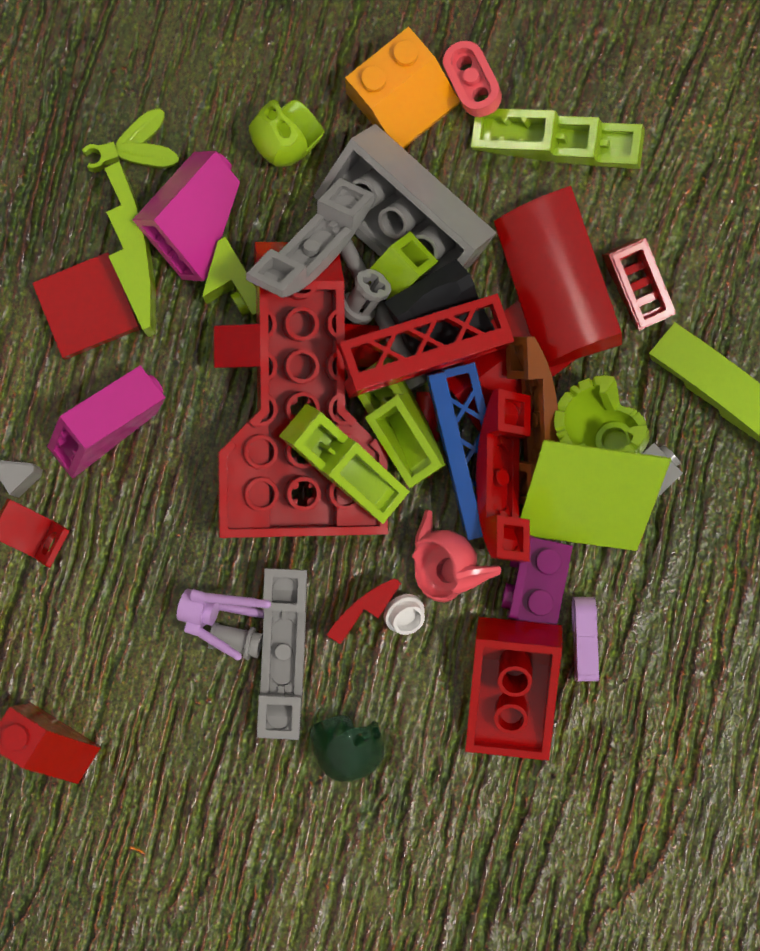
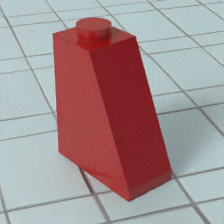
(45, 744)

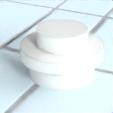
(404, 614)

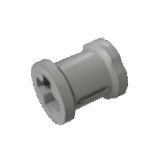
(366, 296)

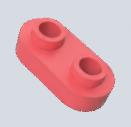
(473, 81)

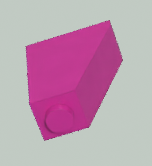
(191, 213)
(105, 420)

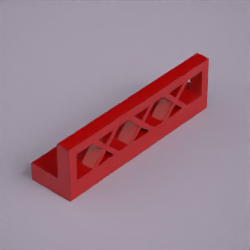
(429, 361)

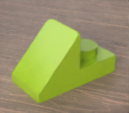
(229, 274)

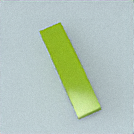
(559, 138)
(134, 261)
(711, 377)

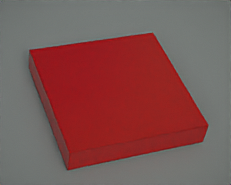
(86, 306)

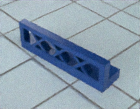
(452, 441)

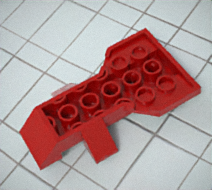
(294, 358)

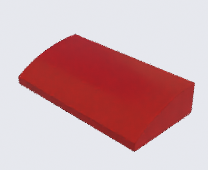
(558, 278)

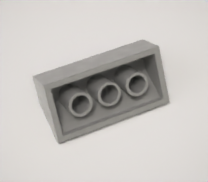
(407, 201)

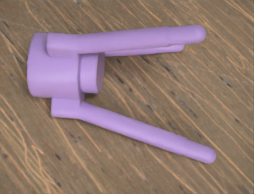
(202, 609)

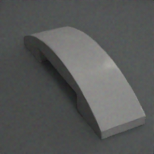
(317, 243)
(282, 654)

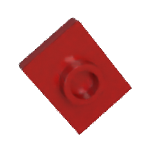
(31, 532)

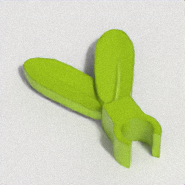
(133, 146)

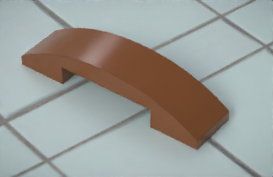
(527, 362)

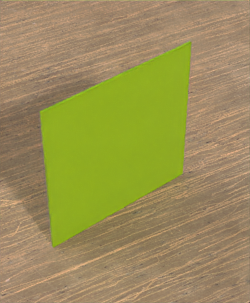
(593, 494)

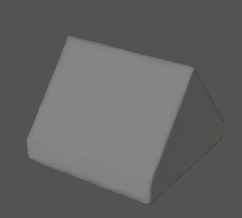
(18, 476)

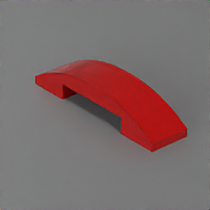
(497, 475)

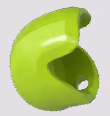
(285, 134)

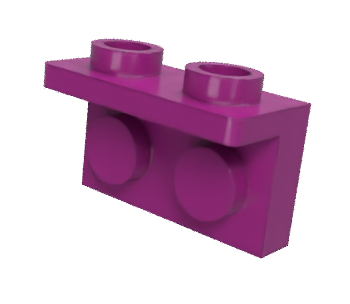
(538, 583)

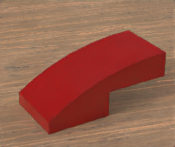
(373, 602)

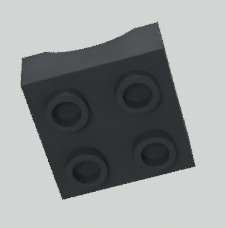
(434, 293)

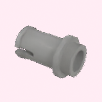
(244, 641)

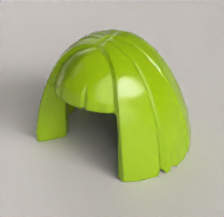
(595, 418)

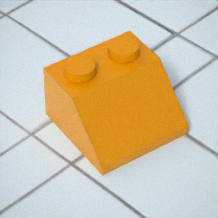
(402, 88)

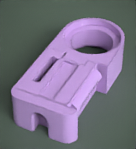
(585, 639)

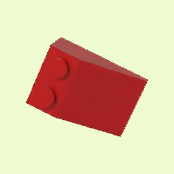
(514, 688)

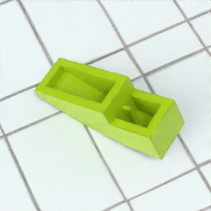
(403, 431)
(344, 463)

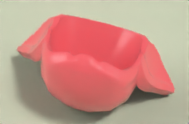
(446, 563)

